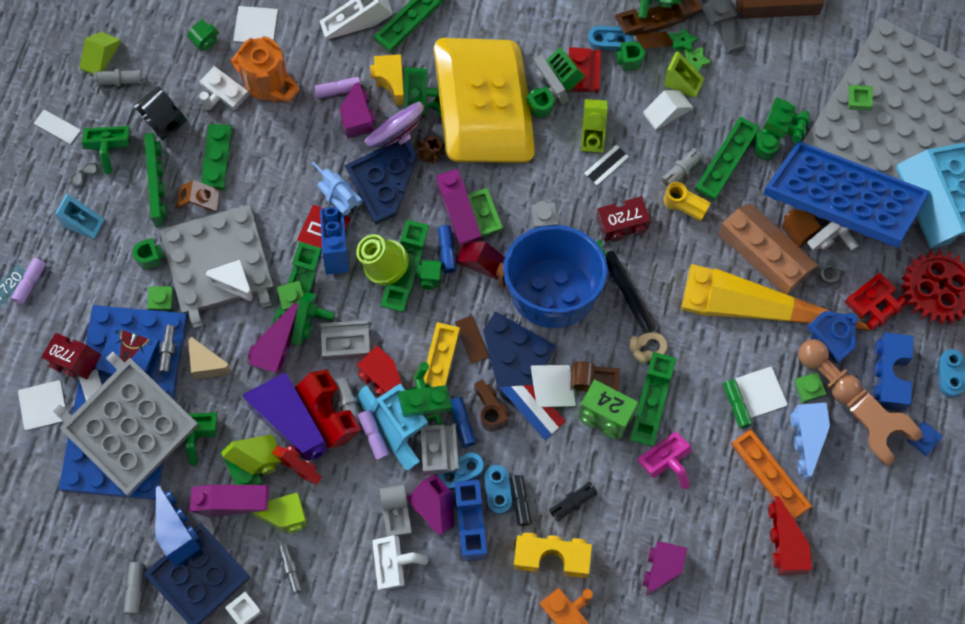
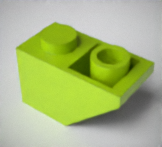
(594, 125)

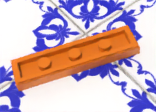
(770, 473)

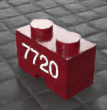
(623, 220)
(72, 357)

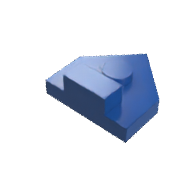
(836, 332)

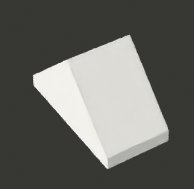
(666, 108)
(230, 278)

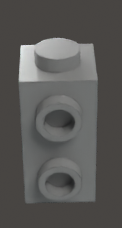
(543, 214)

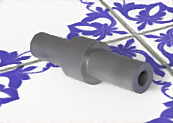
(167, 349)
(289, 568)

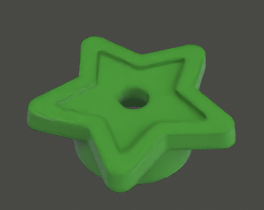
(698, 54)

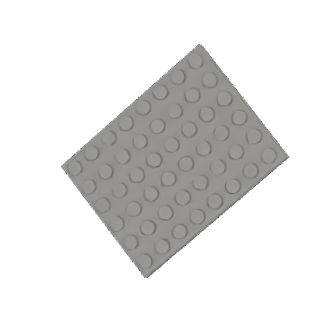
(914, 102)

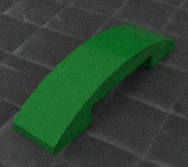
(413, 240)
(305, 269)
(652, 399)

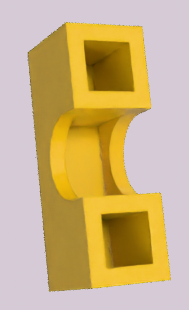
(574, 554)

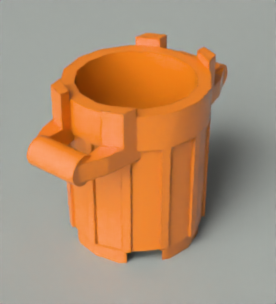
(264, 70)

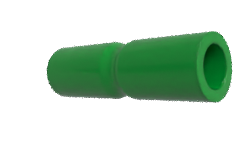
(738, 406)

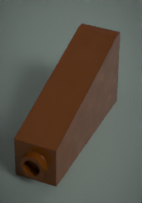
(778, 8)

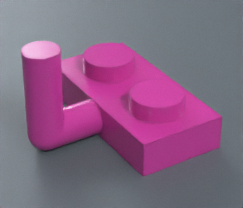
(667, 455)

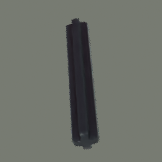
(629, 292)

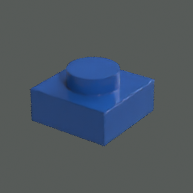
(928, 441)

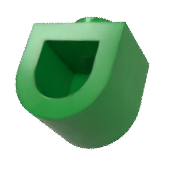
(203, 35)
(630, 55)
(541, 102)
(766, 145)
(148, 254)
(430, 274)

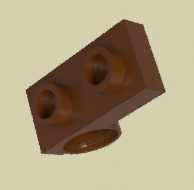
(585, 372)
(487, 396)

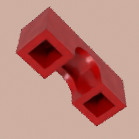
(316, 394)

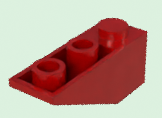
(379, 371)
(791, 546)

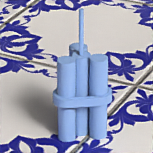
(338, 191)

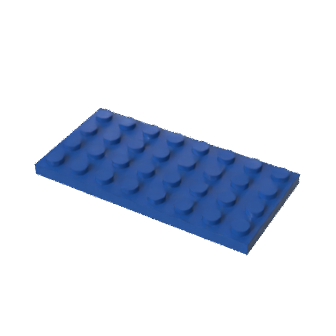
(78, 470)

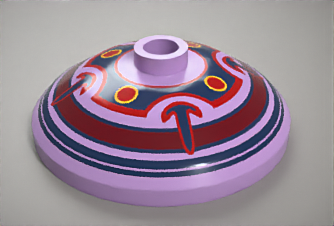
(396, 128)

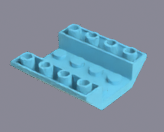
(943, 174)

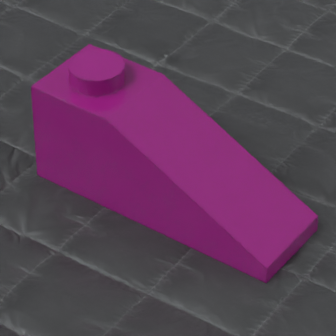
(458, 206)
(273, 346)
(228, 499)

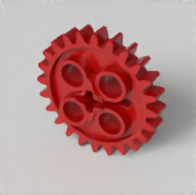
(931, 304)

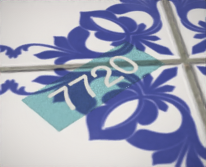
(10, 282)

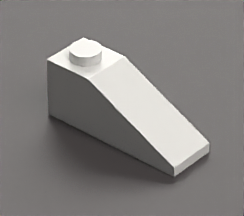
(355, 16)

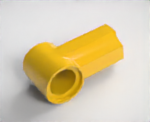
(687, 203)

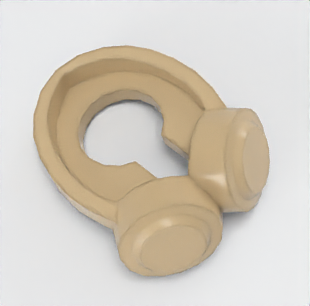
(638, 342)

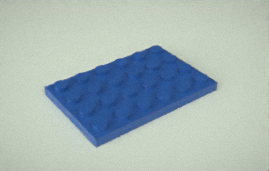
(847, 193)

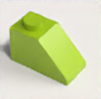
(253, 454)
(284, 514)

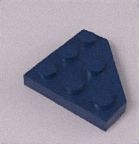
(383, 179)
(514, 351)

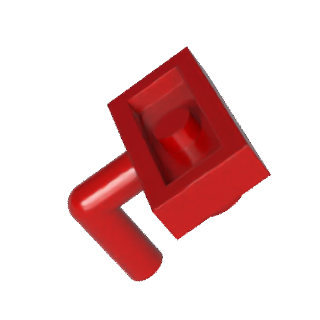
(290, 459)

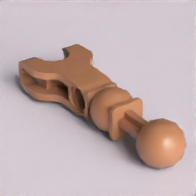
(849, 391)

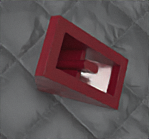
(480, 258)

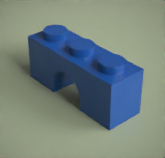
(890, 390)
(470, 520)

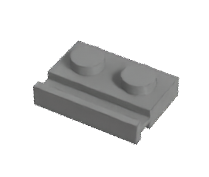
(546, 75)
(345, 339)
(439, 449)

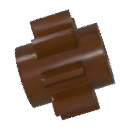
(430, 149)

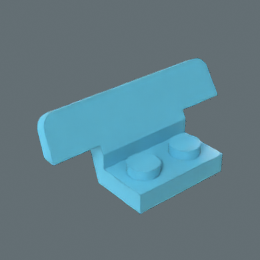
(391, 423)

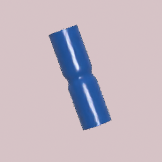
(447, 252)
(463, 425)

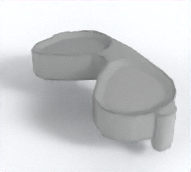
(88, 169)

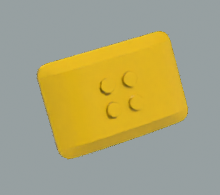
(484, 100)

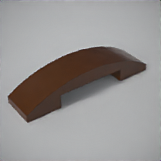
(657, 17)

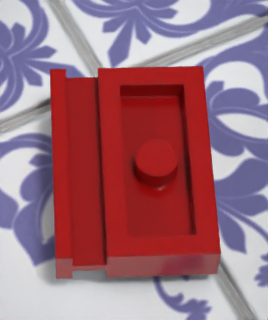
(589, 63)

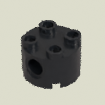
(160, 113)

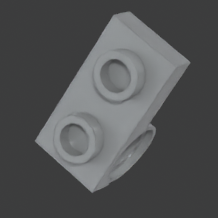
(395, 511)

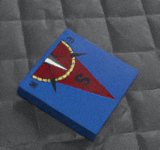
(127, 345)

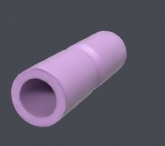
(335, 88)
(26, 284)
(372, 432)

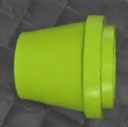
(382, 259)

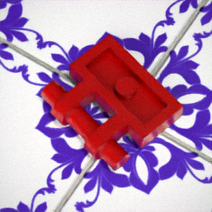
(871, 295)

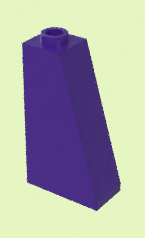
(284, 412)

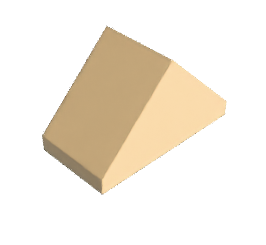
(204, 362)

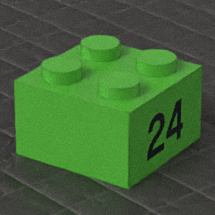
(607, 410)

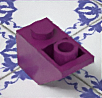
(355, 113)
(434, 503)
(666, 565)

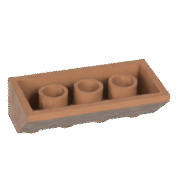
(767, 248)

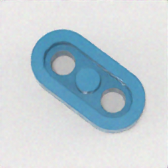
(610, 37)
(950, 371)
(464, 474)
(498, 489)

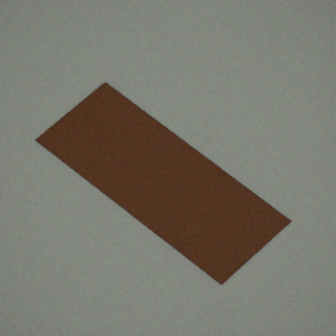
(654, 40)
(472, 339)

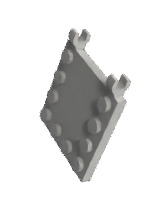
(210, 243)
(127, 425)

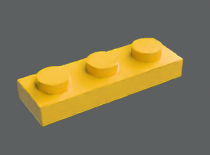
(441, 354)

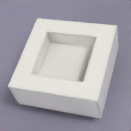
(243, 609)

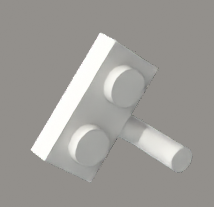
(222, 89)
(825, 237)
(390, 561)

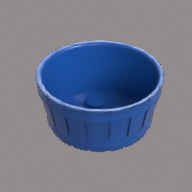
(554, 275)

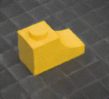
(389, 75)

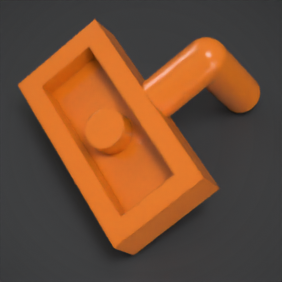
(561, 609)

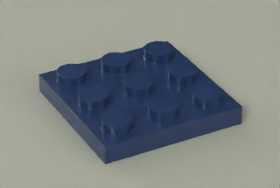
(200, 581)

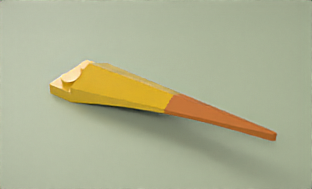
(727, 295)

